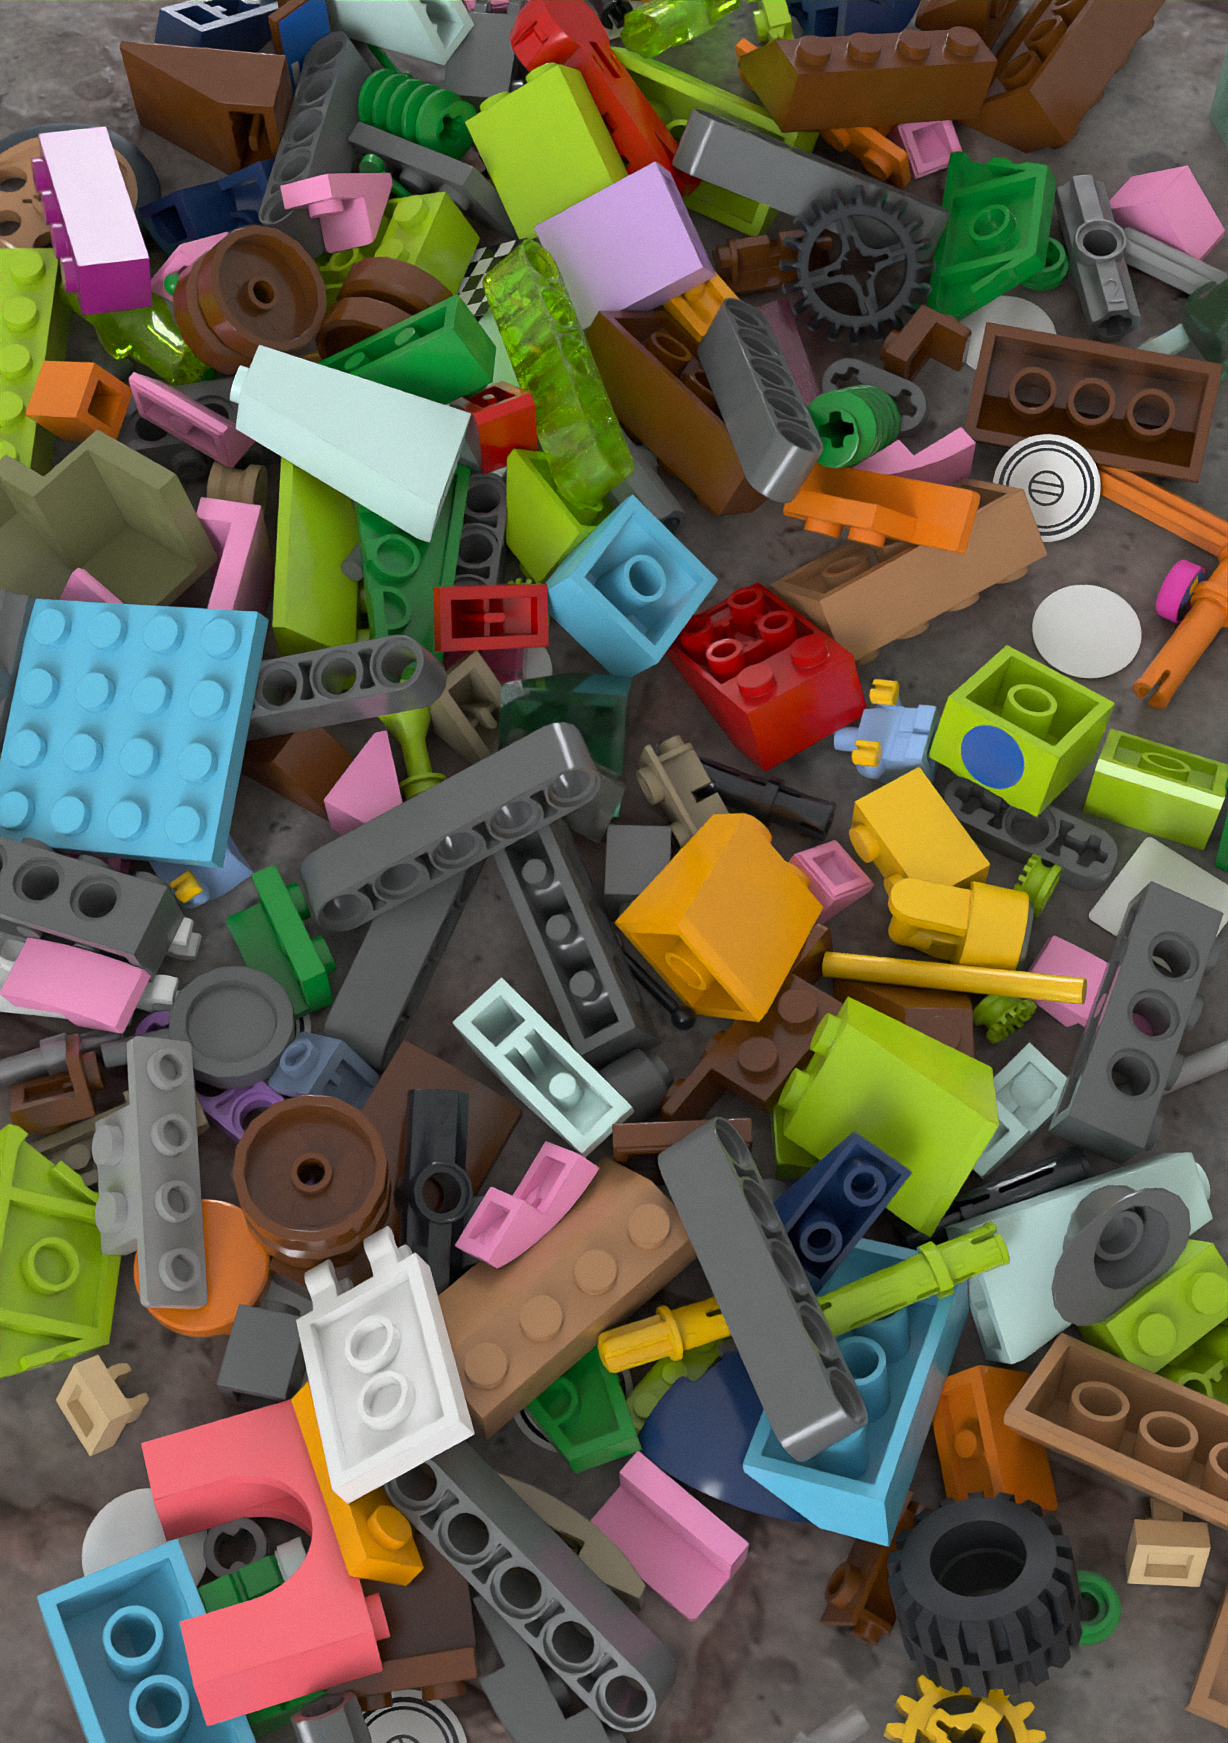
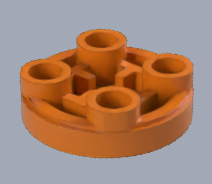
(234, 1274)

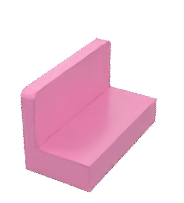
(670, 1538)

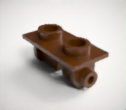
(753, 262)
(860, 1589)

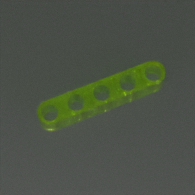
(559, 370)

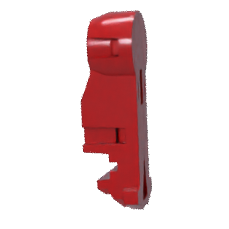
(576, 38)

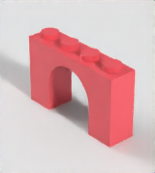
(310, 1628)

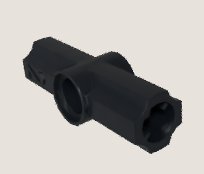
(435, 1149)

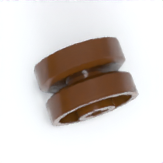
(249, 294)
(375, 298)
(336, 1151)

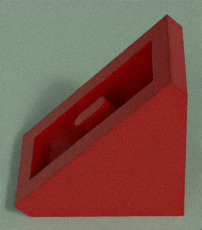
(499, 422)
(490, 617)

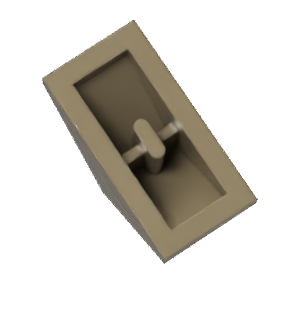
(469, 709)

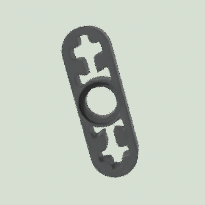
(1078, 834)

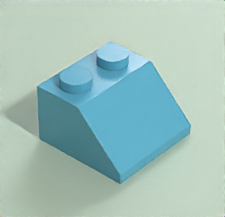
(628, 590)

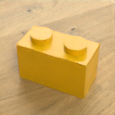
(915, 835)

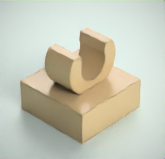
(97, 1405)
(1166, 1548)

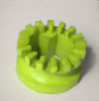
(1039, 882)
(1000, 1014)

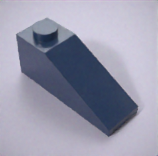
(216, 24)

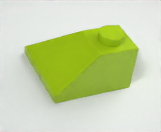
(540, 521)

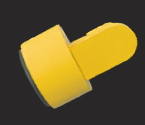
(968, 926)

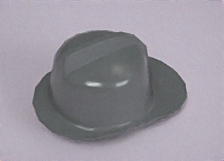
(1116, 1248)

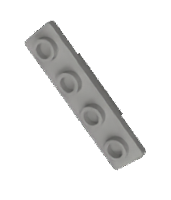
(153, 1176)

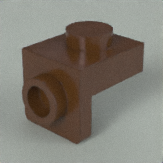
(926, 337)
(60, 1099)

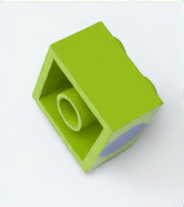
(1020, 730)

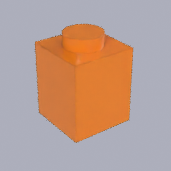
(78, 400)

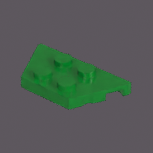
(993, 231)

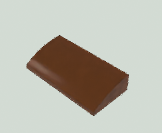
(489, 1128)

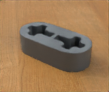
(888, 382)

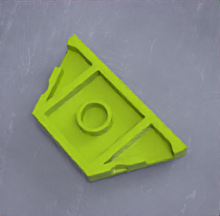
(52, 1265)

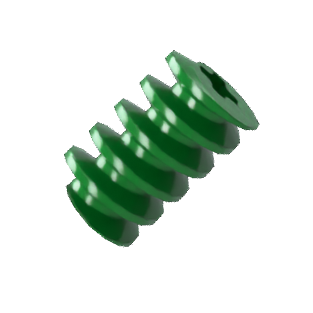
(416, 112)
(874, 423)

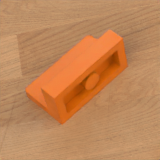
(979, 1449)

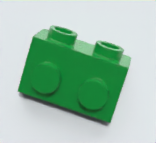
(277, 943)

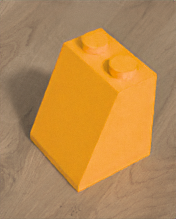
(724, 919)

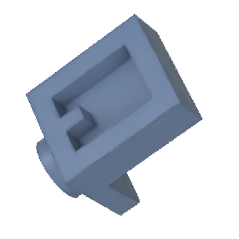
(324, 1068)

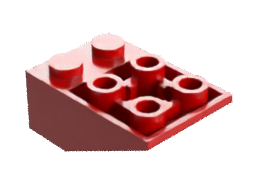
(767, 675)

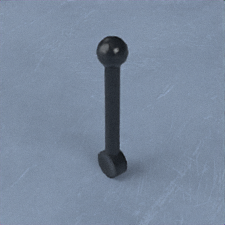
(682, 1016)

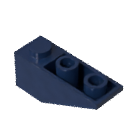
(838, 1204)

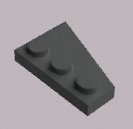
(433, 172)

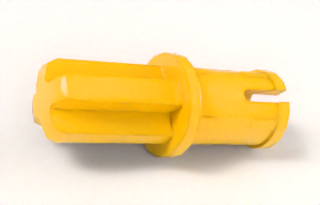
(662, 1335)

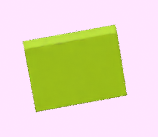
(1157, 789)

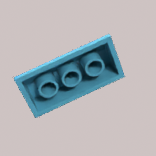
(900, 1375)
(127, 1652)

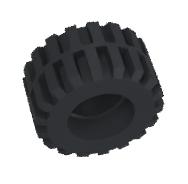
(993, 1637)

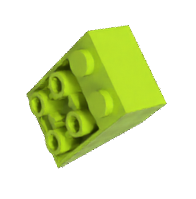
(415, 230)
(1176, 1324)

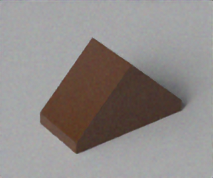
(298, 766)

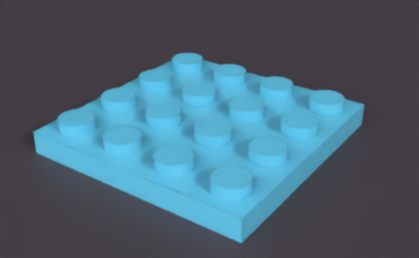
(130, 729)

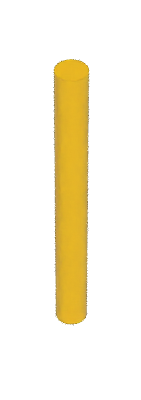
(955, 977)

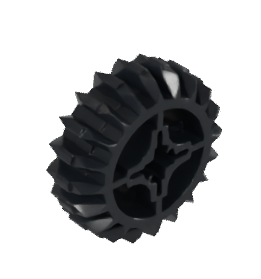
(904, 250)

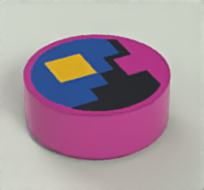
(1177, 590)

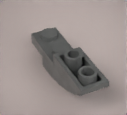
(531, 1698)

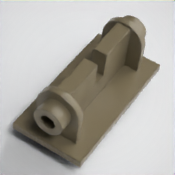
(671, 781)

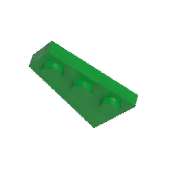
(586, 1415)

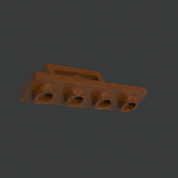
(760, 1056)

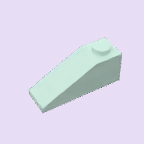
(541, 1068)

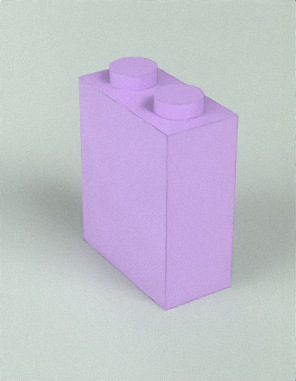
(627, 246)

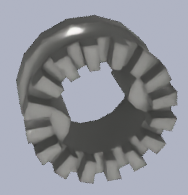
(234, 1531)

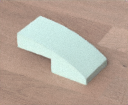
(1026, 1101)

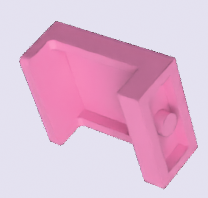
(245, 562)

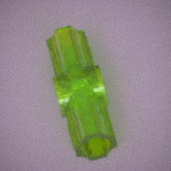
(670, 23)
(146, 335)

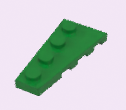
(404, 569)

